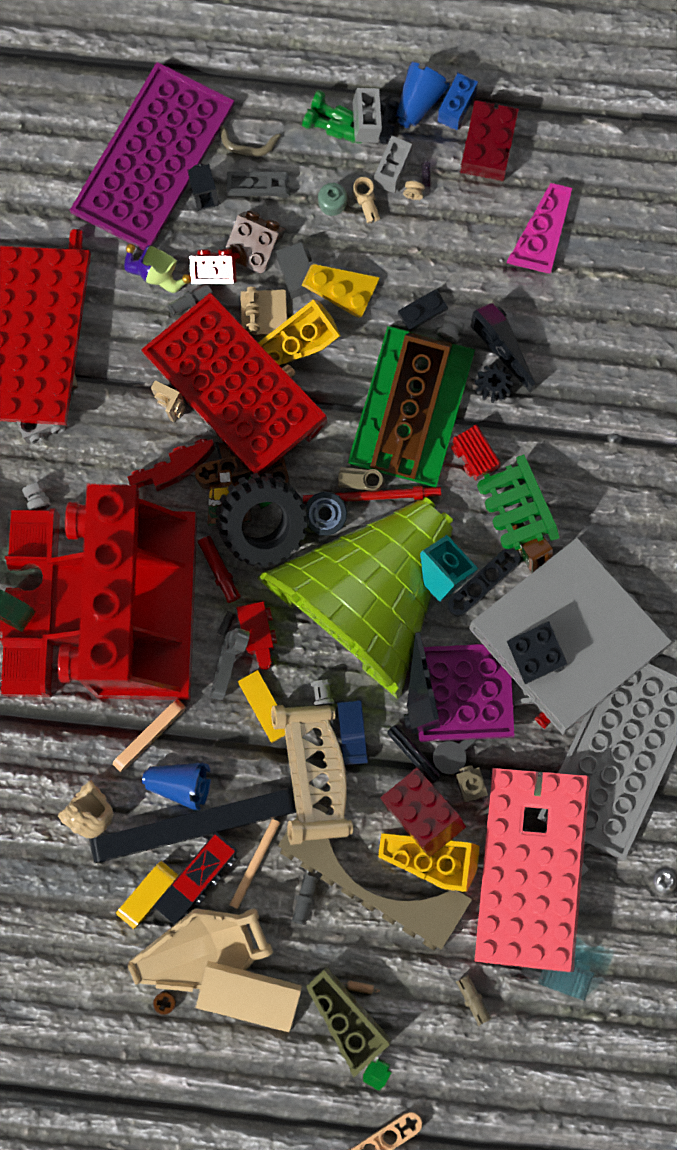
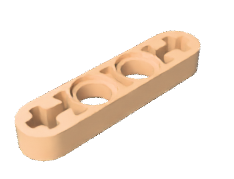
(149, 735)
(377, 1138)

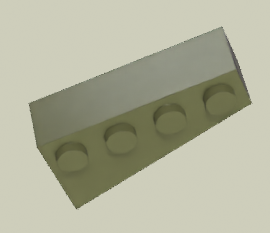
(348, 1022)

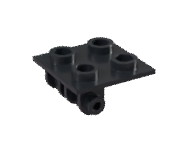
(537, 653)

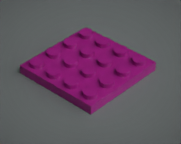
(469, 694)

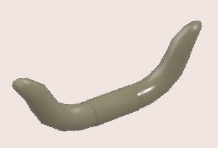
(245, 150)

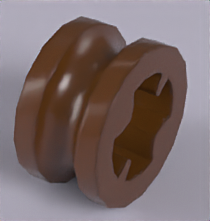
(160, 996)

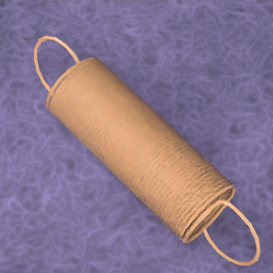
(361, 987)

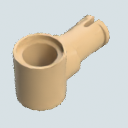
(366, 200)

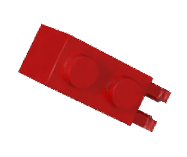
(261, 639)

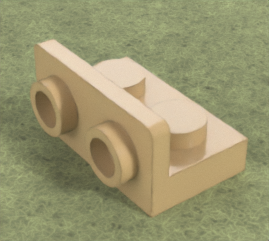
(169, 399)

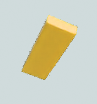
(261, 703)

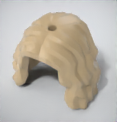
(87, 812)

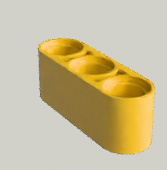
(146, 895)

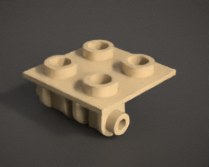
(262, 310)

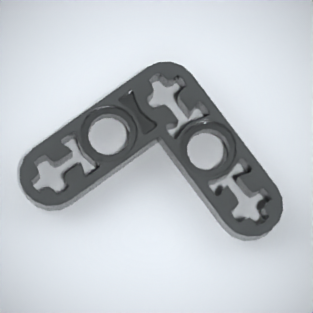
(234, 643)

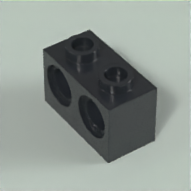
(203, 187)

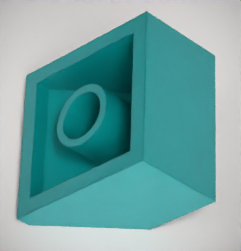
(445, 568)

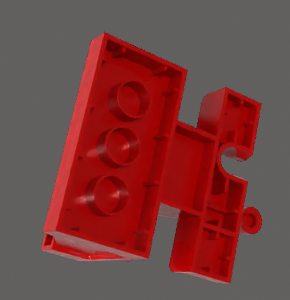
(118, 600)

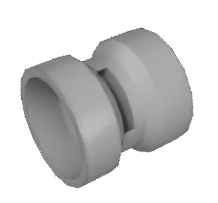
(36, 496)

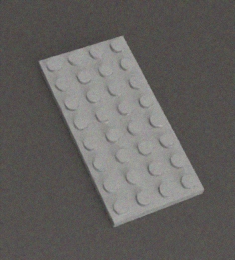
(625, 754)

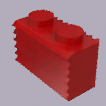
(475, 453)

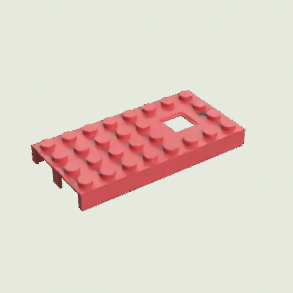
(530, 876)

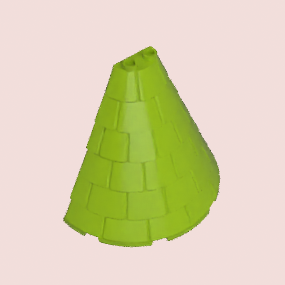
(368, 588)

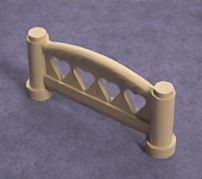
(310, 822)

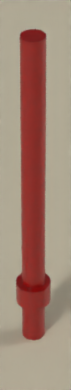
(416, 493)

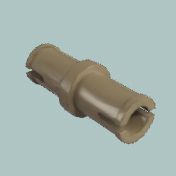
(473, 1000)

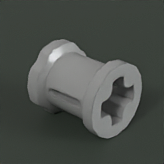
(322, 692)

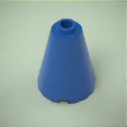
(419, 94)
(179, 783)

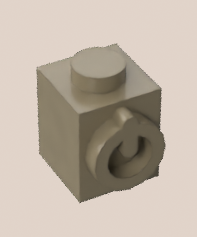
(471, 784)

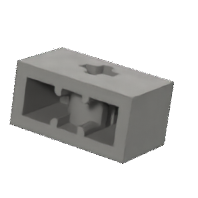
(367, 115)

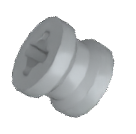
(450, 329)

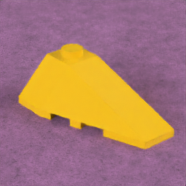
(302, 334)
(448, 868)

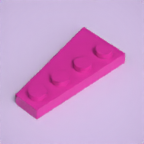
(541, 236)

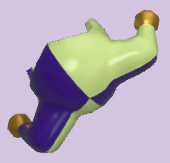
(155, 268)

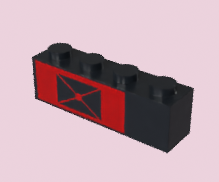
(196, 878)

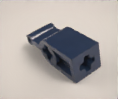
(352, 732)

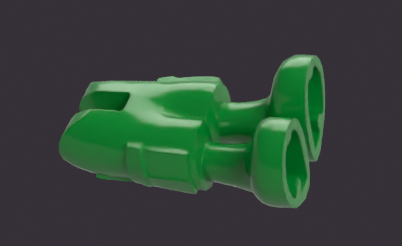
(341, 122)

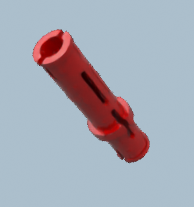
(222, 576)

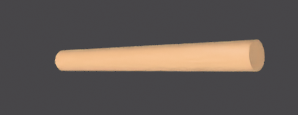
(254, 864)

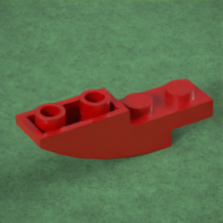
(183, 463)

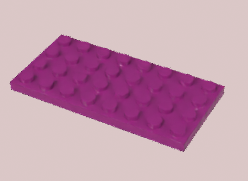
(149, 157)

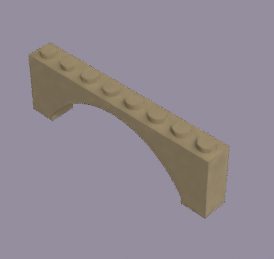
(429, 918)

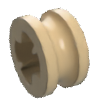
(414, 190)

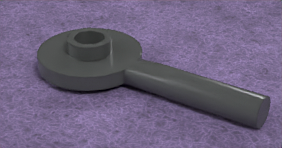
(451, 756)

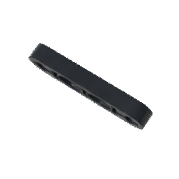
(481, 579)

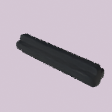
(413, 754)

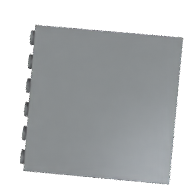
(595, 623)

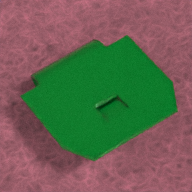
(377, 1074)

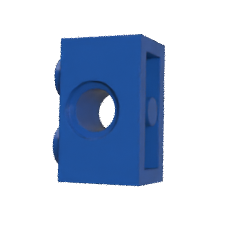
(457, 101)

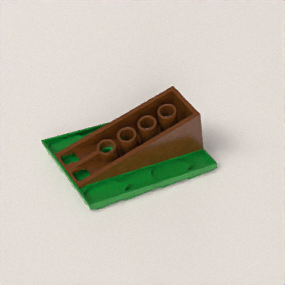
(409, 426)

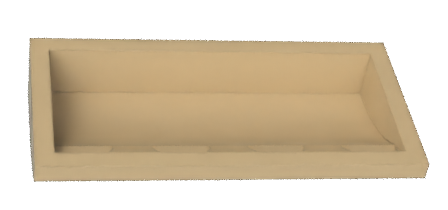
(248, 996)

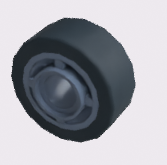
(338, 509)

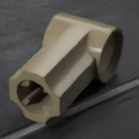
(358, 479)

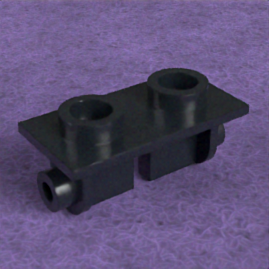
(388, 113)

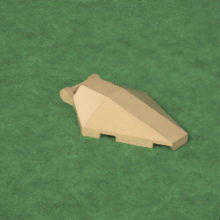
(181, 954)

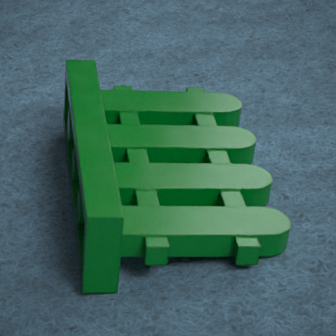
(526, 512)

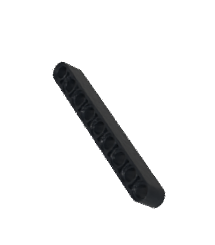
(192, 825)

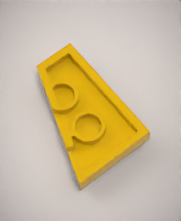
(342, 288)

